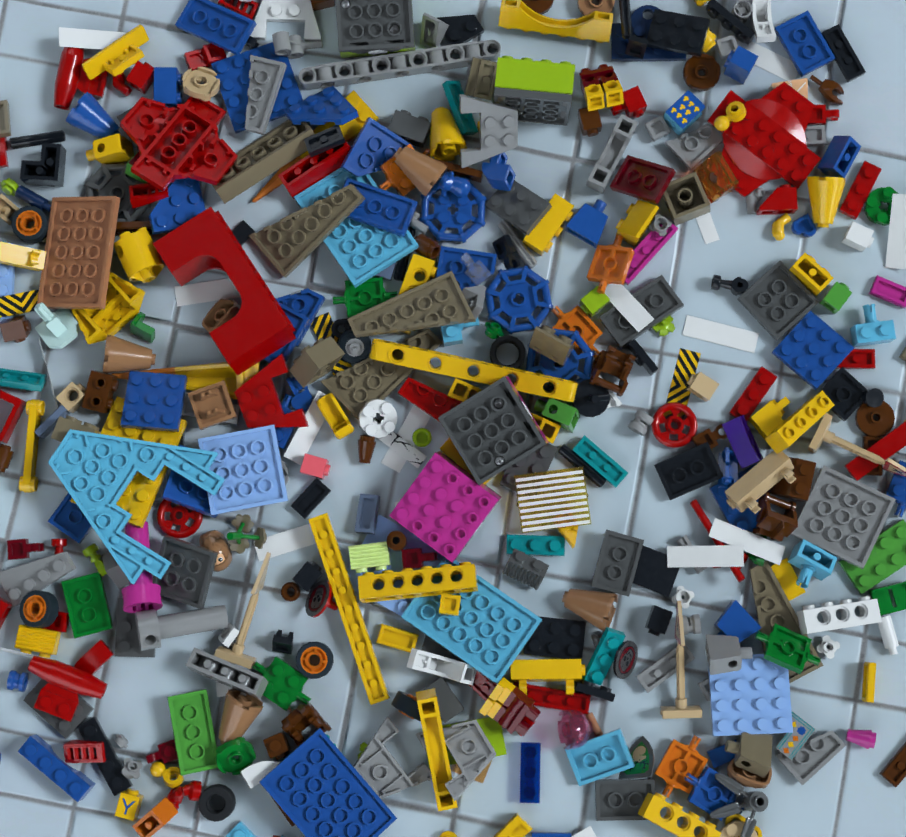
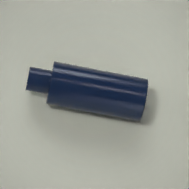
(32, 198)

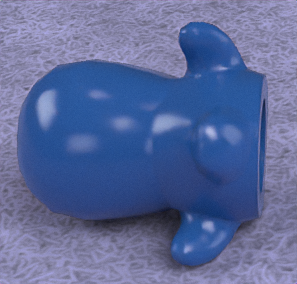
(456, 185)

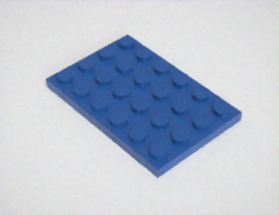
(326, 792)

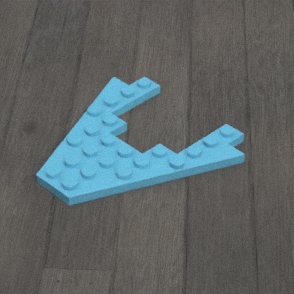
(99, 470)

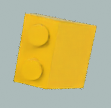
(637, 221)

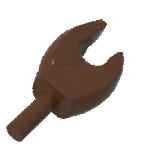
(826, 88)

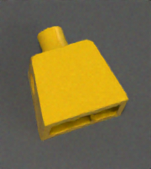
(111, 150)

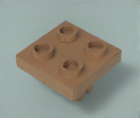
(212, 405)

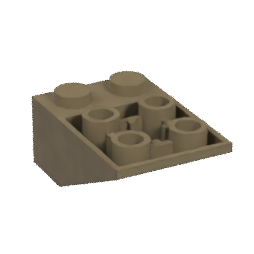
(550, 345)

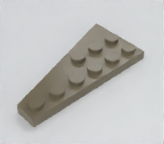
(301, 232)
(425, 306)
(375, 378)
(774, 607)

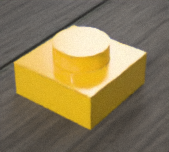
(449, 604)

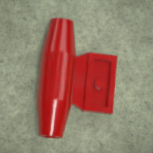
(73, 77)
(64, 684)

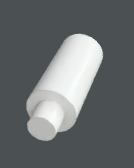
(888, 634)

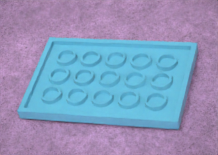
(357, 247)
(485, 633)

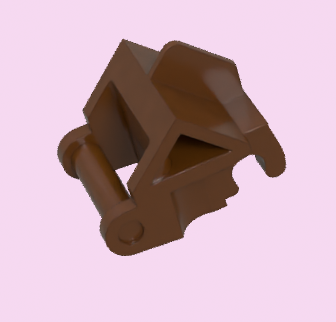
(614, 363)
(772, 523)
(300, 719)

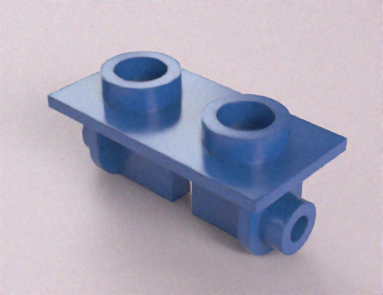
(729, 467)

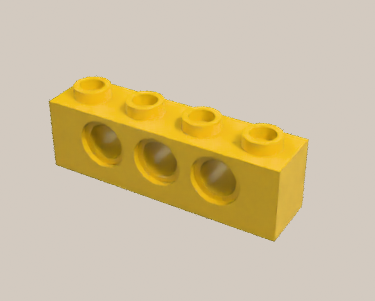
(417, 265)
(799, 422)
(651, 810)

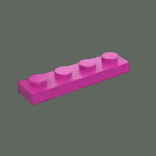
(647, 250)

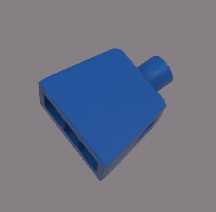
(588, 223)
(736, 622)

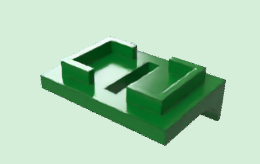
(884, 600)

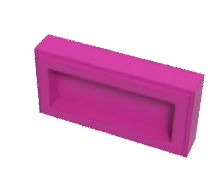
(889, 291)

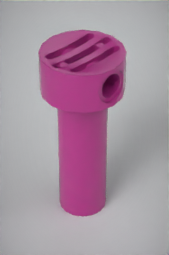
(143, 594)

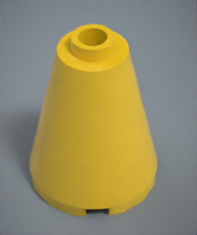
(445, 136)
(825, 198)

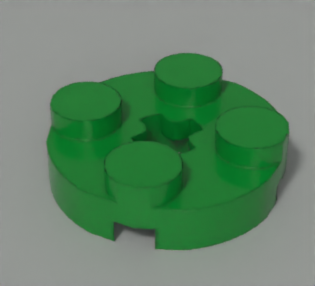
(873, 204)
(231, 748)

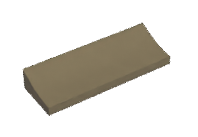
(264, 158)

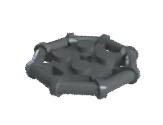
(115, 183)

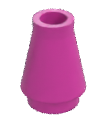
(863, 738)

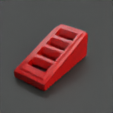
(236, 9)
(139, 197)
(73, 748)

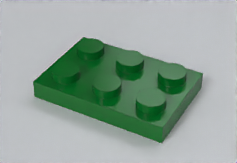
(87, 605)

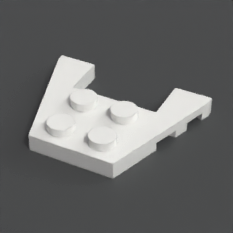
(286, 12)

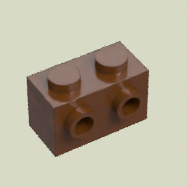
(100, 391)

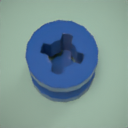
(295, 385)
(17, 681)

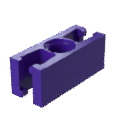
(742, 441)

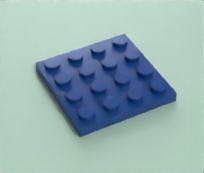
(235, 83)

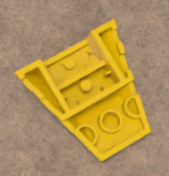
(121, 306)

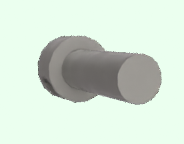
(154, 628)

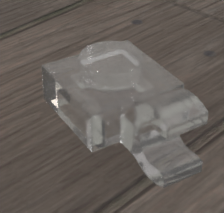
(476, 271)

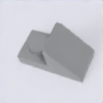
(475, 298)

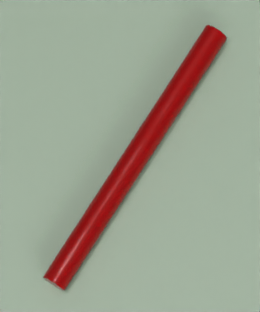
(707, 524)

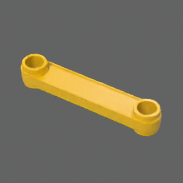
(28, 482)

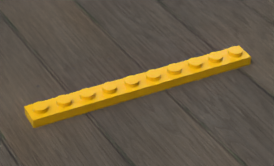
(349, 608)

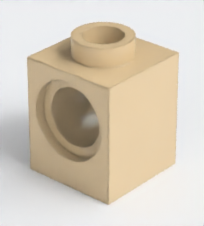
(702, 386)
(64, 396)

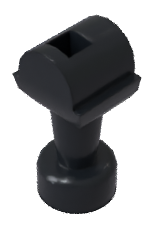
(737, 286)

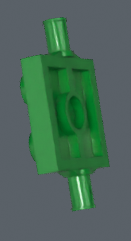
(363, 296)
(787, 648)
(284, 683)

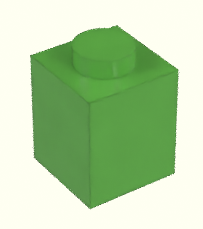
(836, 297)

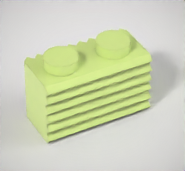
(369, 556)

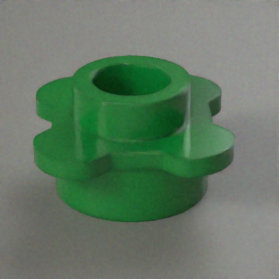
(493, 330)

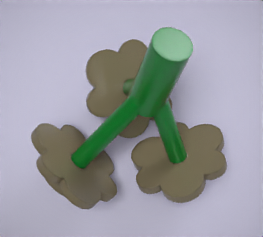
(238, 540)

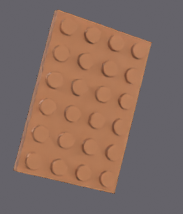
(78, 252)

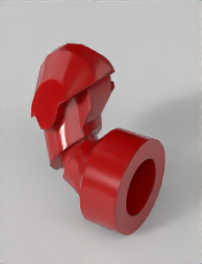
(191, 790)

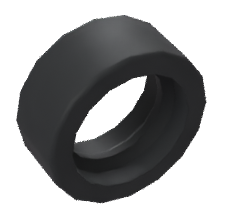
(512, 340)

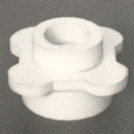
(688, 596)
(822, 647)

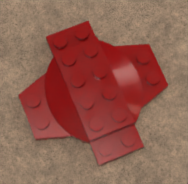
(768, 140)
(178, 142)

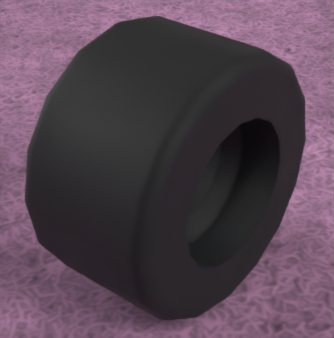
(204, 802)

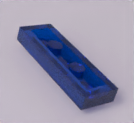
(530, 772)

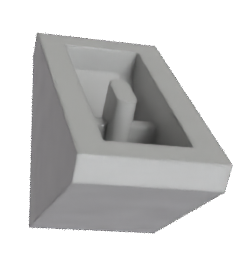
(432, 31)
(114, 570)

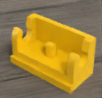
(514, 828)

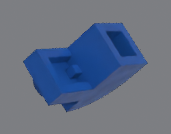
(499, 173)

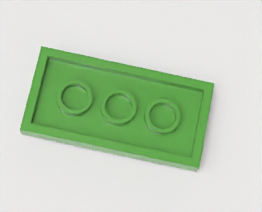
(885, 559)
(193, 731)

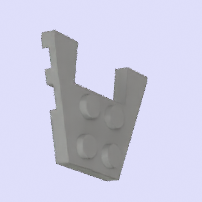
(497, 129)
(470, 751)
(382, 770)

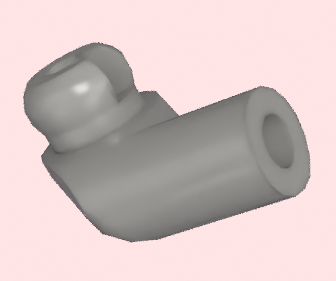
(752, 198)
(418, 225)

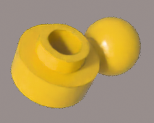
(722, 122)
(159, 769)

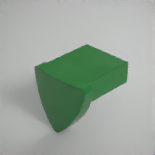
(141, 329)

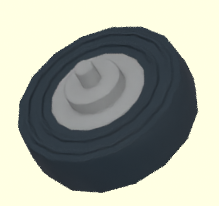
(354, 348)

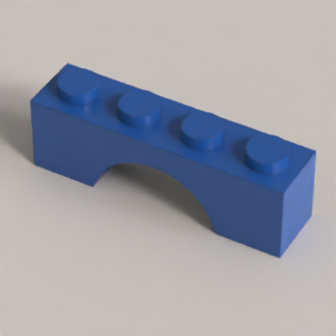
(67, 778)

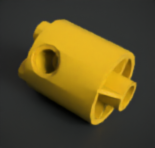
(138, 256)

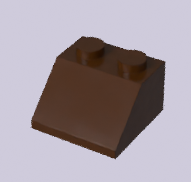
(800, 488)

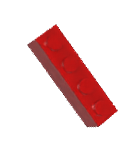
(313, 169)

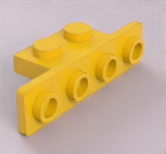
(117, 55)

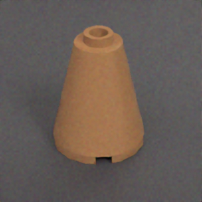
(419, 168)
(126, 356)
(591, 606)
(238, 715)

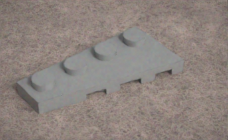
(262, 92)
(34, 576)

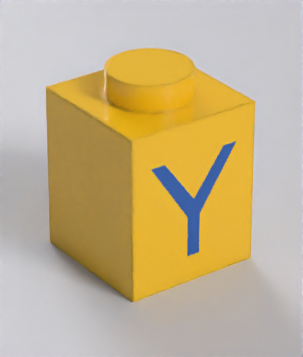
(129, 804)

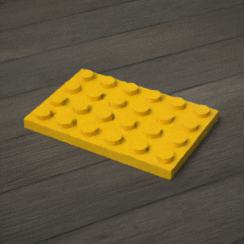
(141, 491)

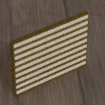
(552, 499)

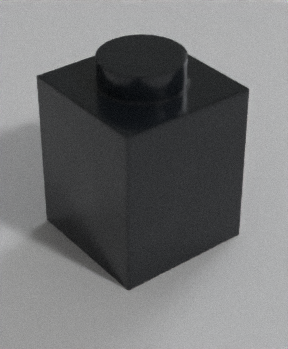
(308, 575)
(658, 620)

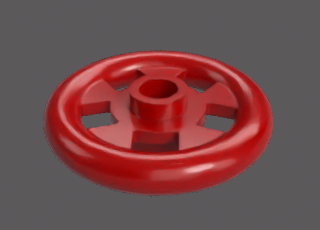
(690, 421)
(166, 526)

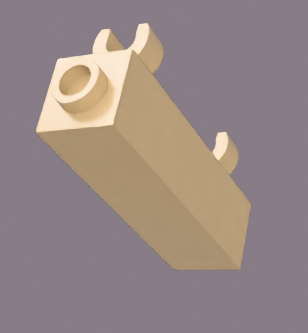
(759, 480)

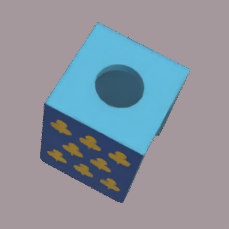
(683, 113)

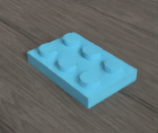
(600, 757)

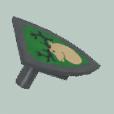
(643, 759)

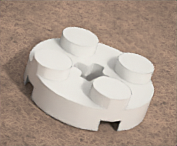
(369, 411)

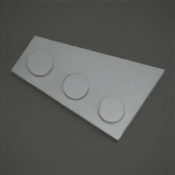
(695, 145)
(812, 756)

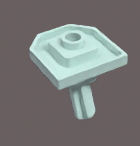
(57, 327)

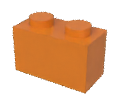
(155, 818)

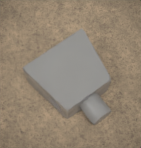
(725, 653)

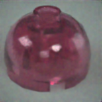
(574, 729)

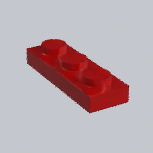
(860, 190)
(753, 393)

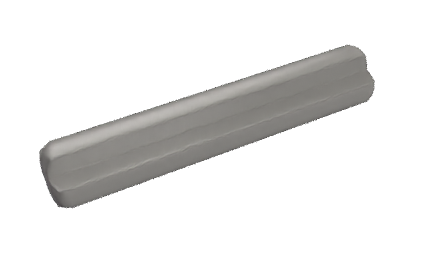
(518, 244)

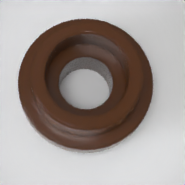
(284, 593)

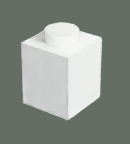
(858, 237)

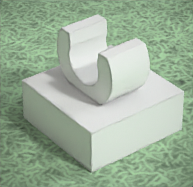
(228, 635)

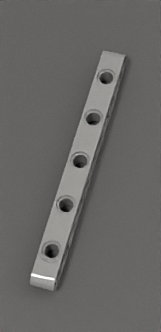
(398, 64)

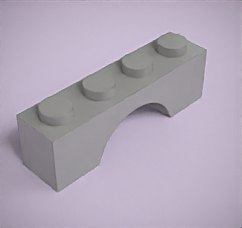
(612, 153)

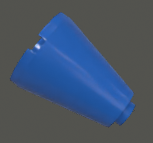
(92, 118)

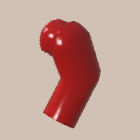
(119, 84)

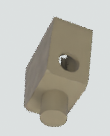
(752, 752)

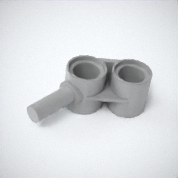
(292, 45)

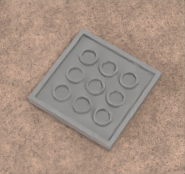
(843, 517)

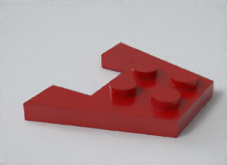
(260, 400)

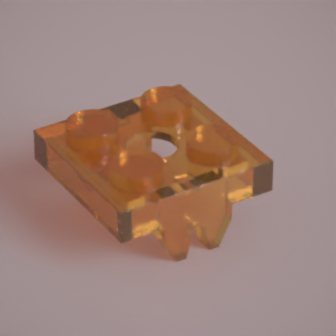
(725, 178)

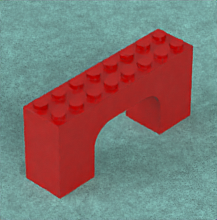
(210, 244)

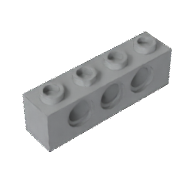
(227, 673)

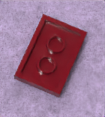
(642, 179)

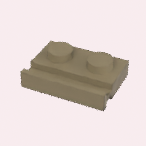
(481, 78)

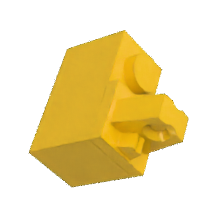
(769, 417)

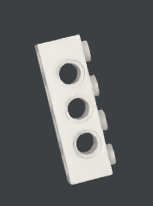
(868, 610)

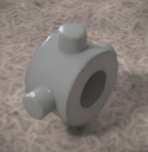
(121, 741)

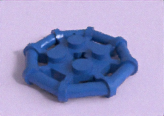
(454, 221)
(515, 310)
(570, 367)

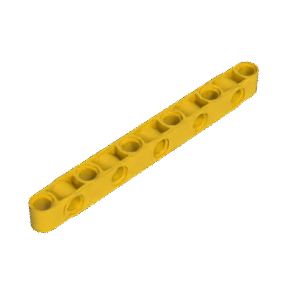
(458, 367)

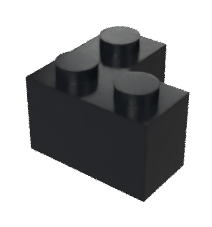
(48, 170)

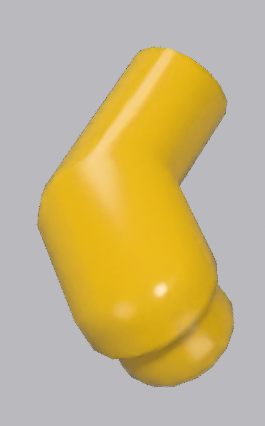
(778, 227)

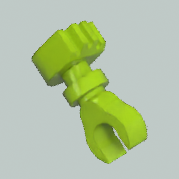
(96, 558)

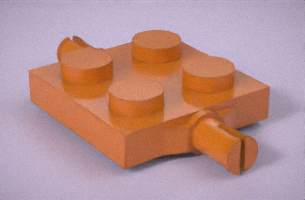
(395, 176)
(610, 264)
(579, 321)
(679, 761)

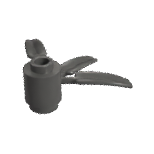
(753, 801)

